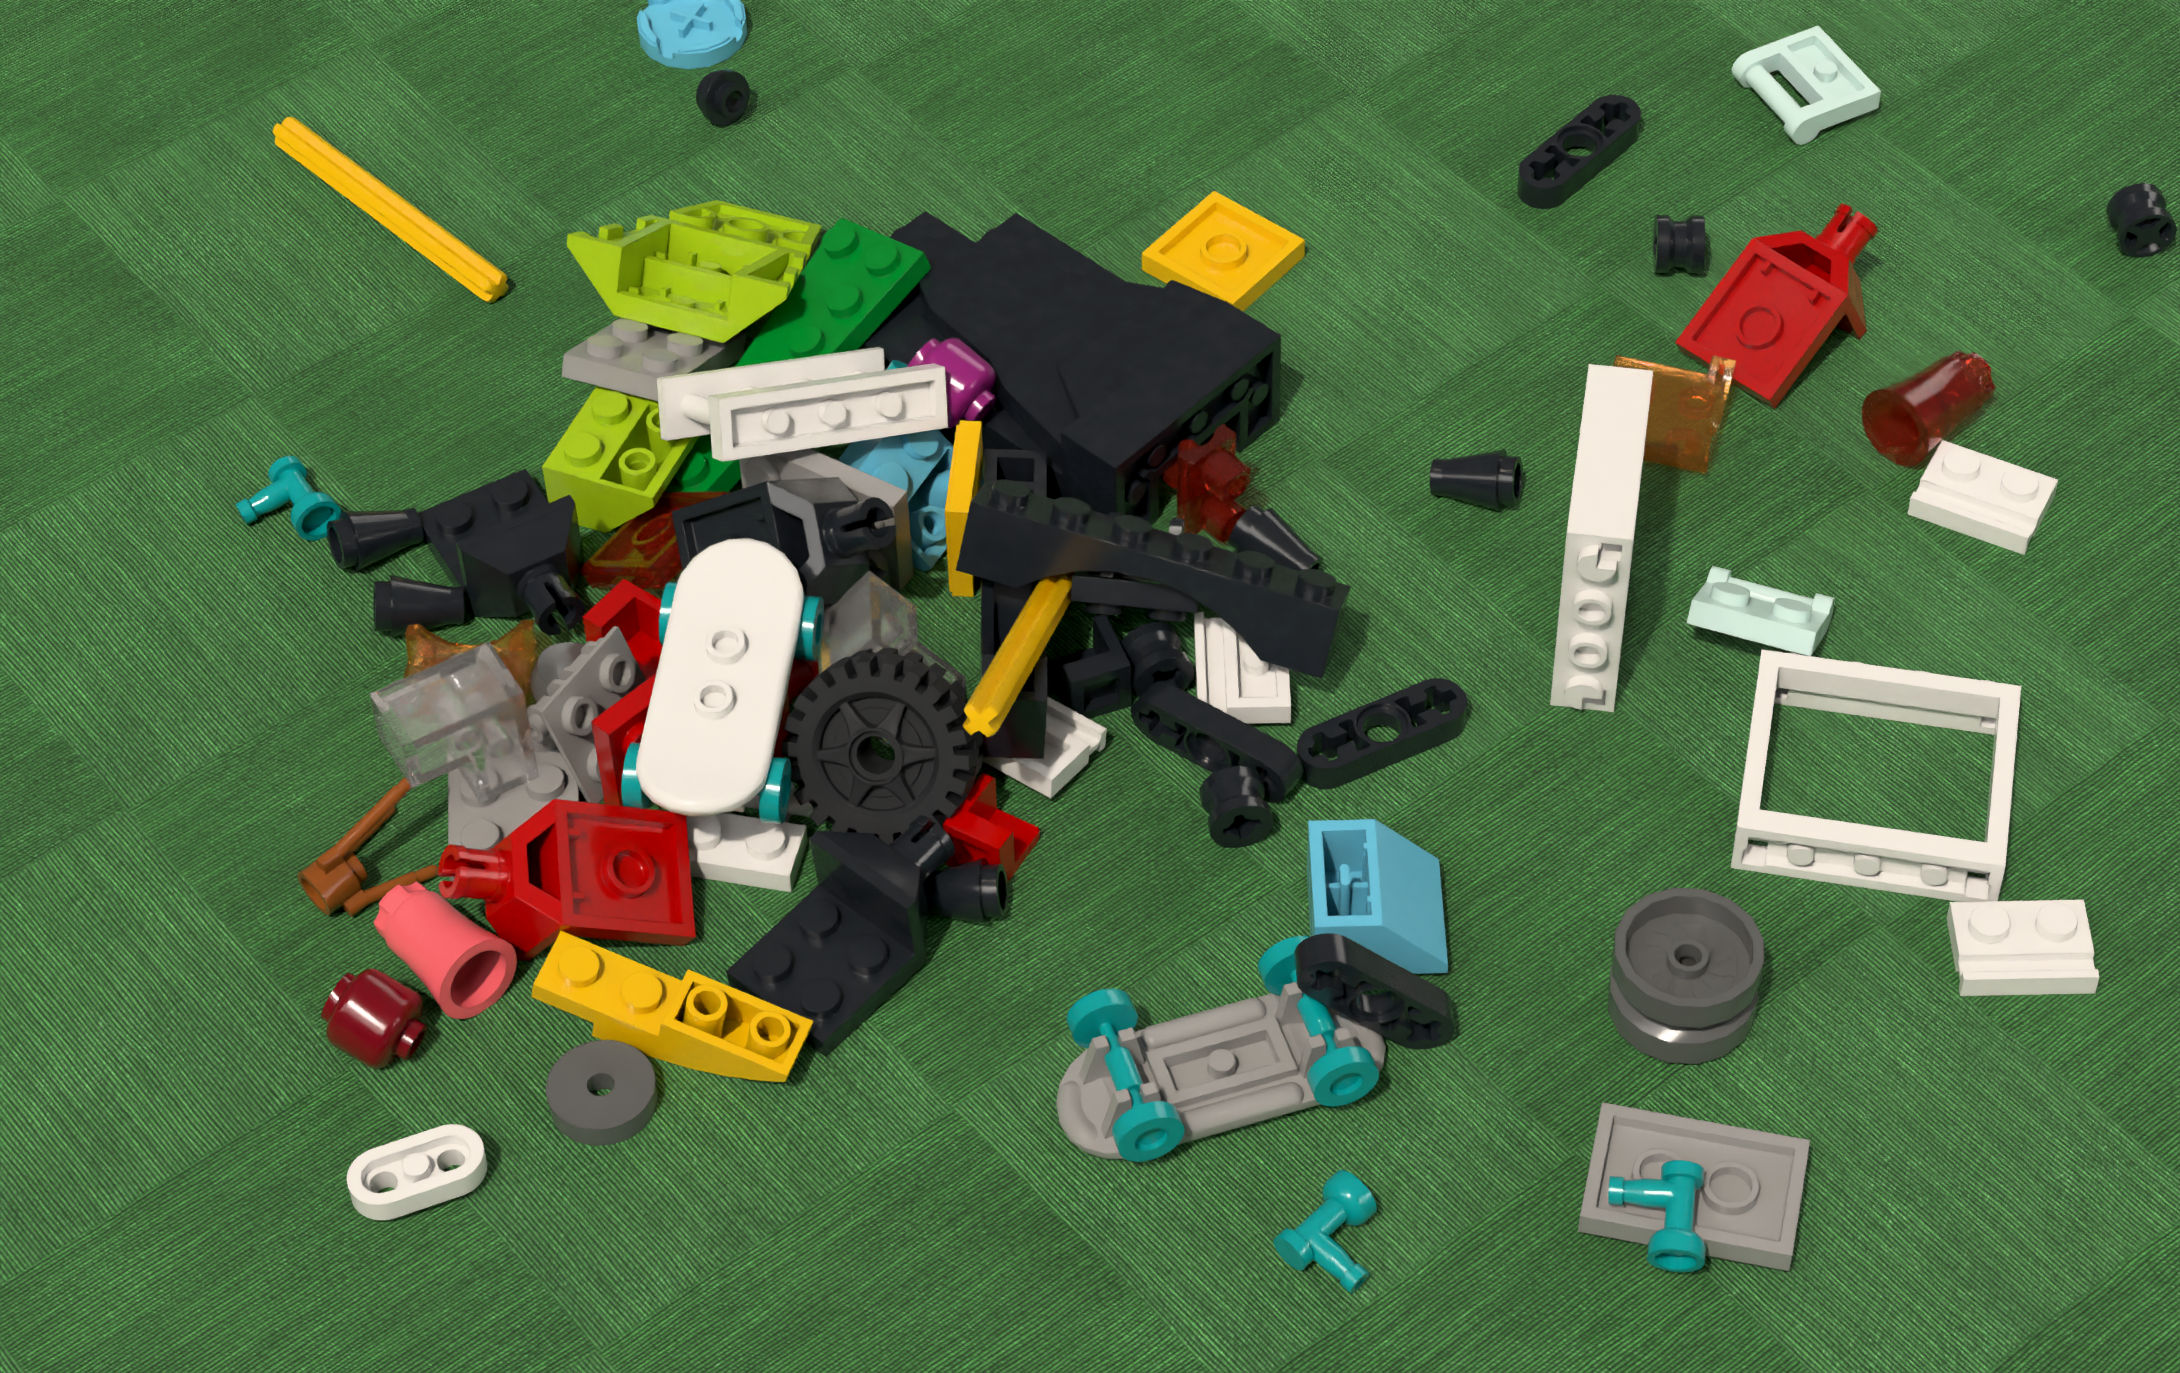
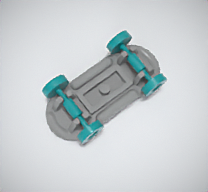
(1209, 1069)

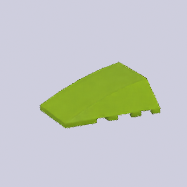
(699, 270)

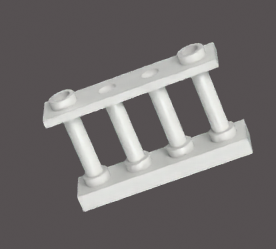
(802, 403)

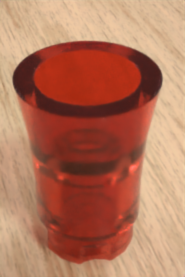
(1921, 410)

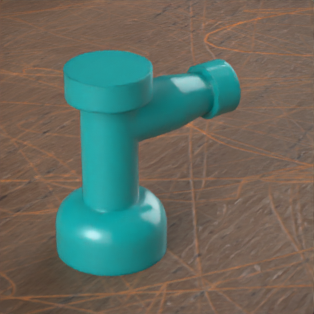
(289, 483)
(1344, 1202)
(1675, 1246)

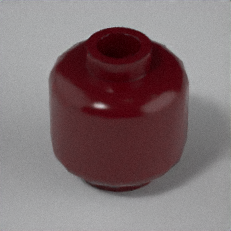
(374, 1018)

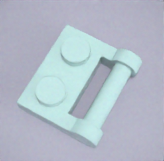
(1818, 72)
(1761, 613)

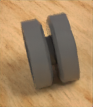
(1685, 975)

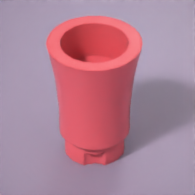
(446, 950)

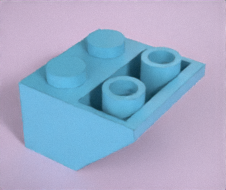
(921, 467)
(1377, 892)

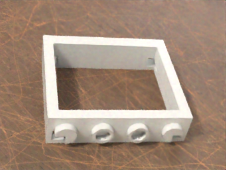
(1600, 537)
(1866, 853)

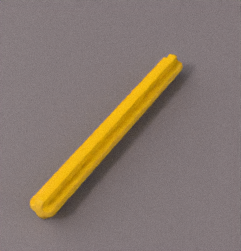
(391, 210)
(1018, 655)

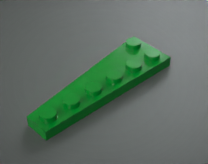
(831, 309)

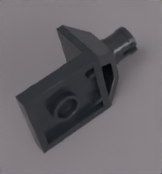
(806, 519)
(510, 551)
(851, 933)

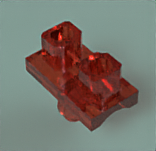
(1208, 483)

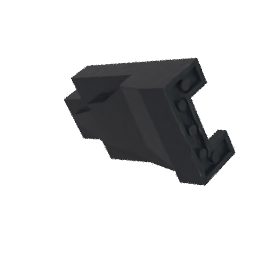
(1085, 361)

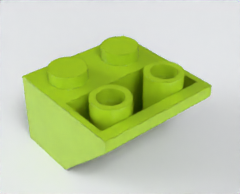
(613, 459)

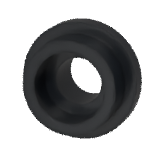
(723, 96)

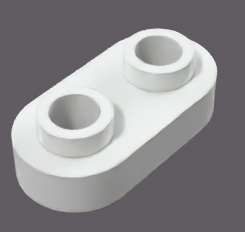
(417, 1172)

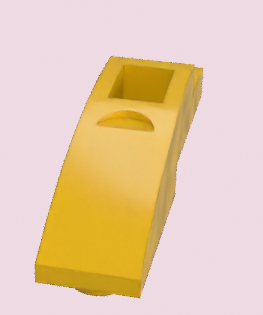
(671, 1019)

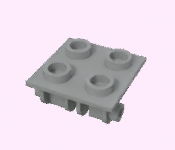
(584, 691)

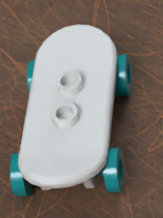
(724, 684)

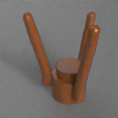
(337, 874)

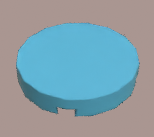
(692, 31)

